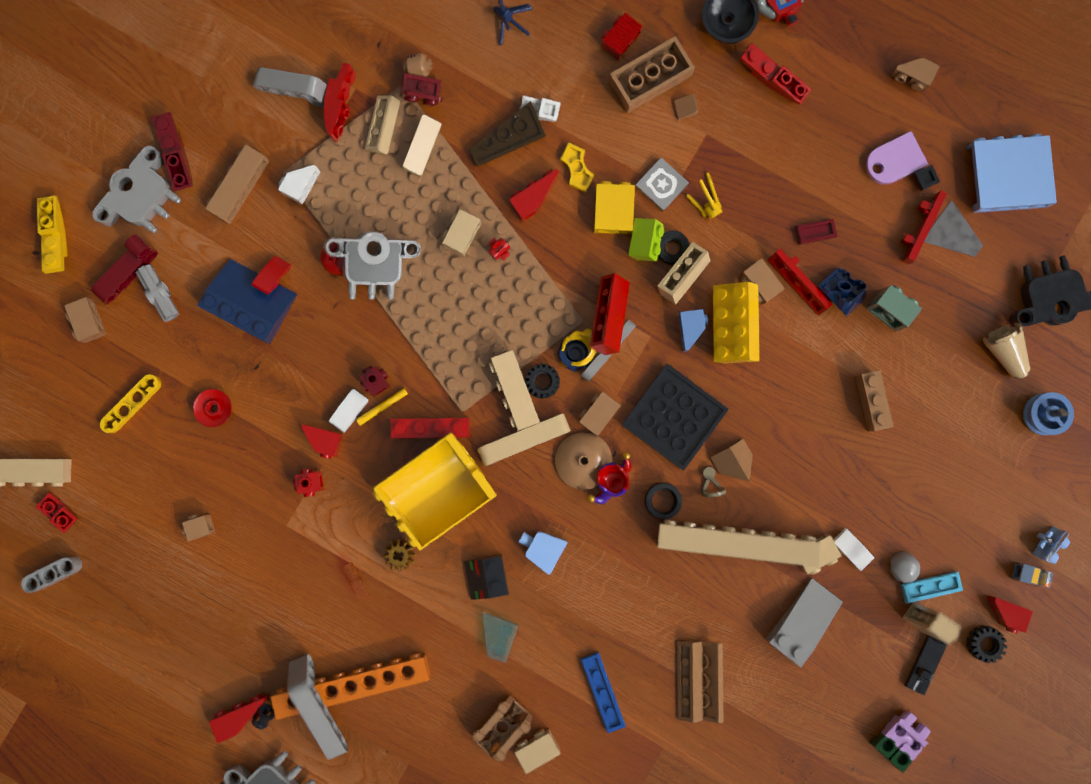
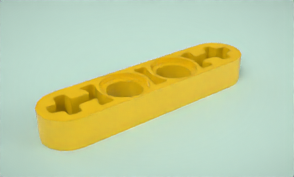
(128, 401)

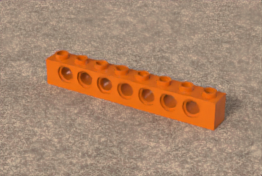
(284, 707)

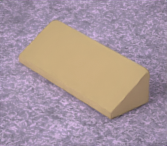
(382, 124)
(421, 145)

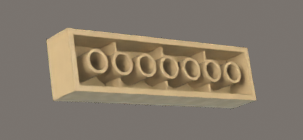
(739, 544)

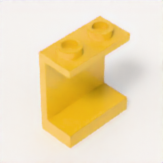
(614, 208)

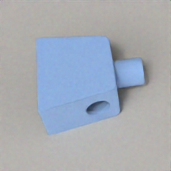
(543, 549)

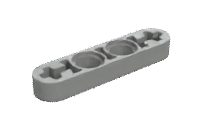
(601, 359)

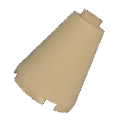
(1010, 349)

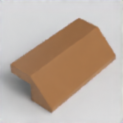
(700, 681)

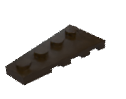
(509, 136)

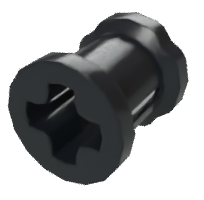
(264, 719)

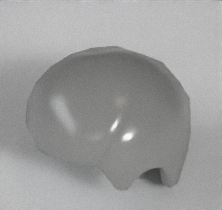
(904, 567)

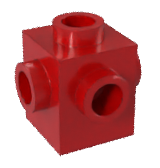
(315, 482)

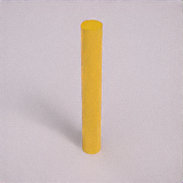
(382, 406)

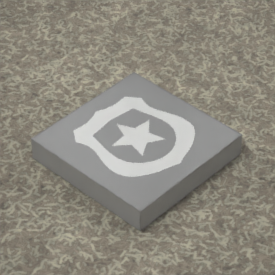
(662, 184)

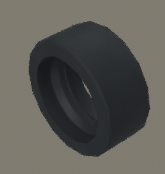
(677, 503)

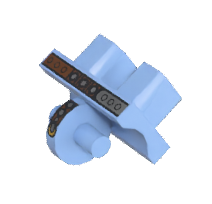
(1050, 543)

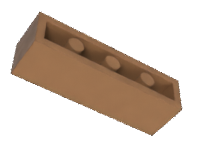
(237, 184)

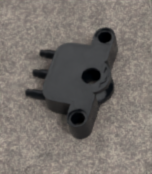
(1044, 292)

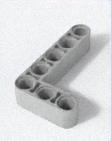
(312, 708)

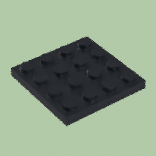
(675, 417)

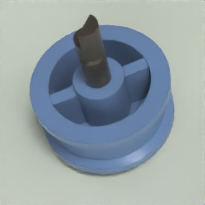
(1048, 413)

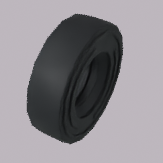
(676, 236)

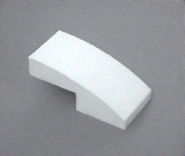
(545, 109)
(348, 410)
(853, 549)

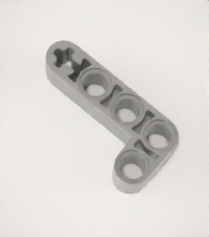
(291, 85)

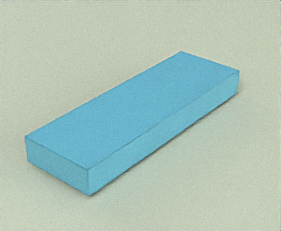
(931, 587)

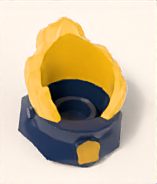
(575, 350)

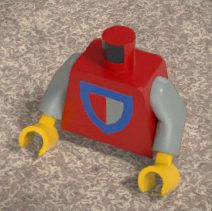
(780, 10)

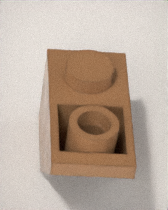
(916, 73)

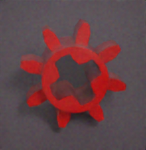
(498, 248)

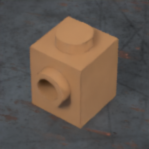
(197, 527)

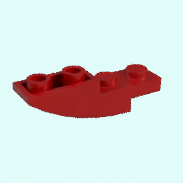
(772, 75)
(335, 107)

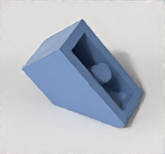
(691, 327)

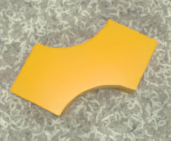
(574, 159)

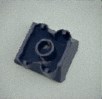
(844, 290)

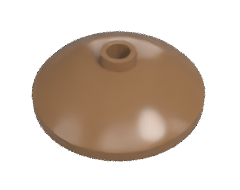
(569, 456)

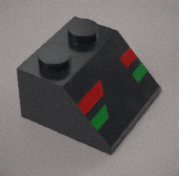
(487, 577)

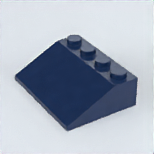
(244, 306)

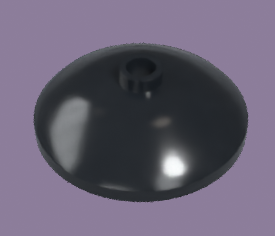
(743, 19)

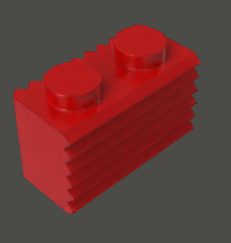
(621, 35)

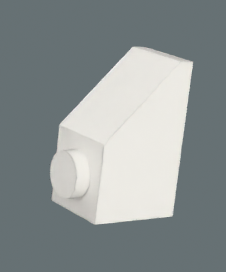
(299, 183)

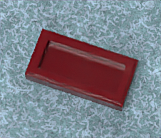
(816, 231)

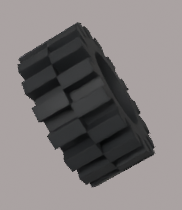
(550, 372)
(998, 644)

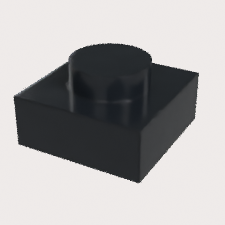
(926, 178)

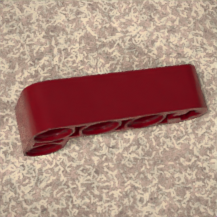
(124, 270)

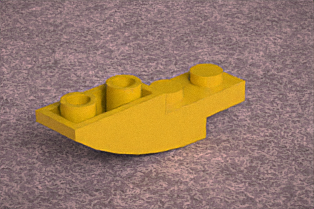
(52, 232)

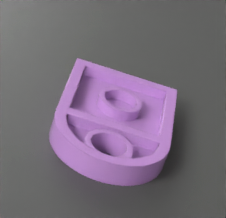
(896, 159)

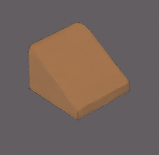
(686, 107)

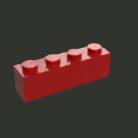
(609, 314)
(429, 428)

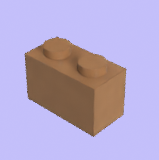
(767, 282)
(84, 320)
(599, 413)

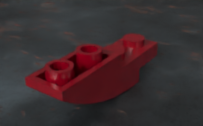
(173, 151)

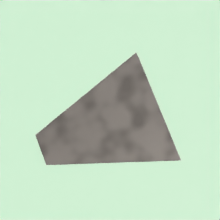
(954, 232)

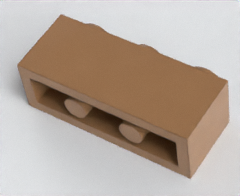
(874, 401)

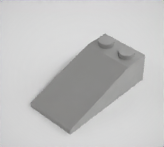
(804, 622)

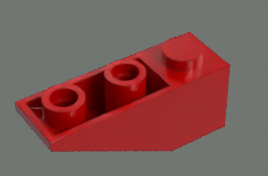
(531, 199)
(230, 723)

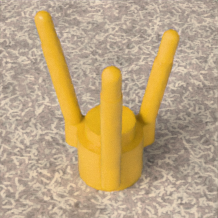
(713, 207)

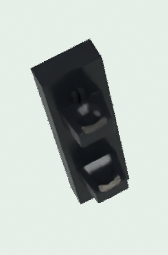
(928, 659)

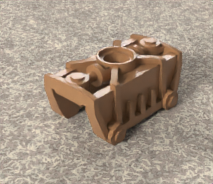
(508, 737)

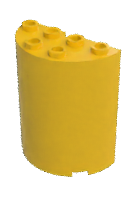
(434, 491)

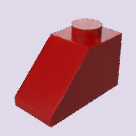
(323, 441)
(1010, 615)

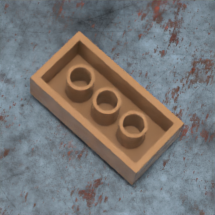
(651, 74)

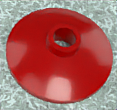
(203, 408)

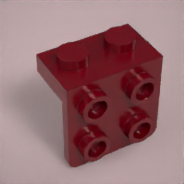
(420, 88)

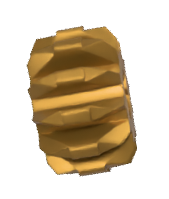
(400, 548)

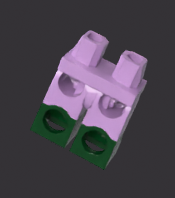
(901, 742)

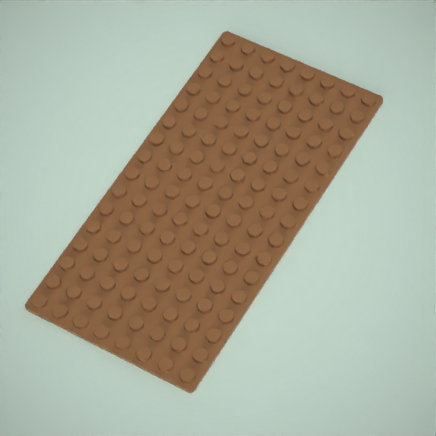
(444, 304)

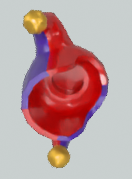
(612, 480)

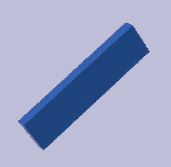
(603, 692)

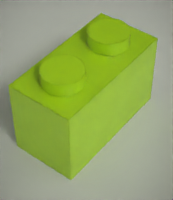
(646, 239)

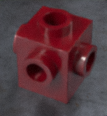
(379, 385)

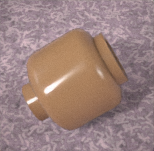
(417, 64)

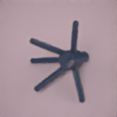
(506, 15)

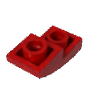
(271, 274)
(57, 512)

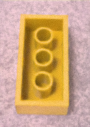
(736, 322)

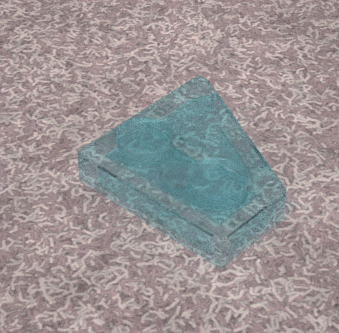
(498, 636)

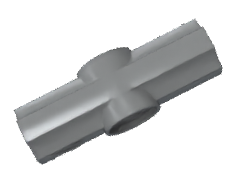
(157, 293)

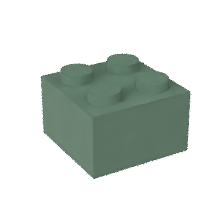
(894, 308)

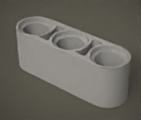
(43, 575)

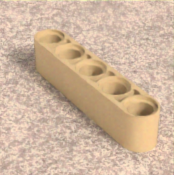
(523, 439)

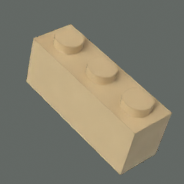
(684, 273)

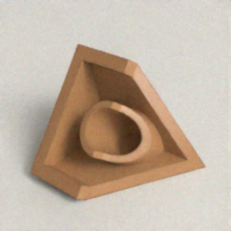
(734, 461)

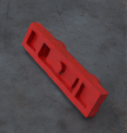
(931, 211)
(799, 281)

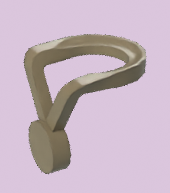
(709, 473)

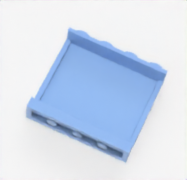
(1013, 173)

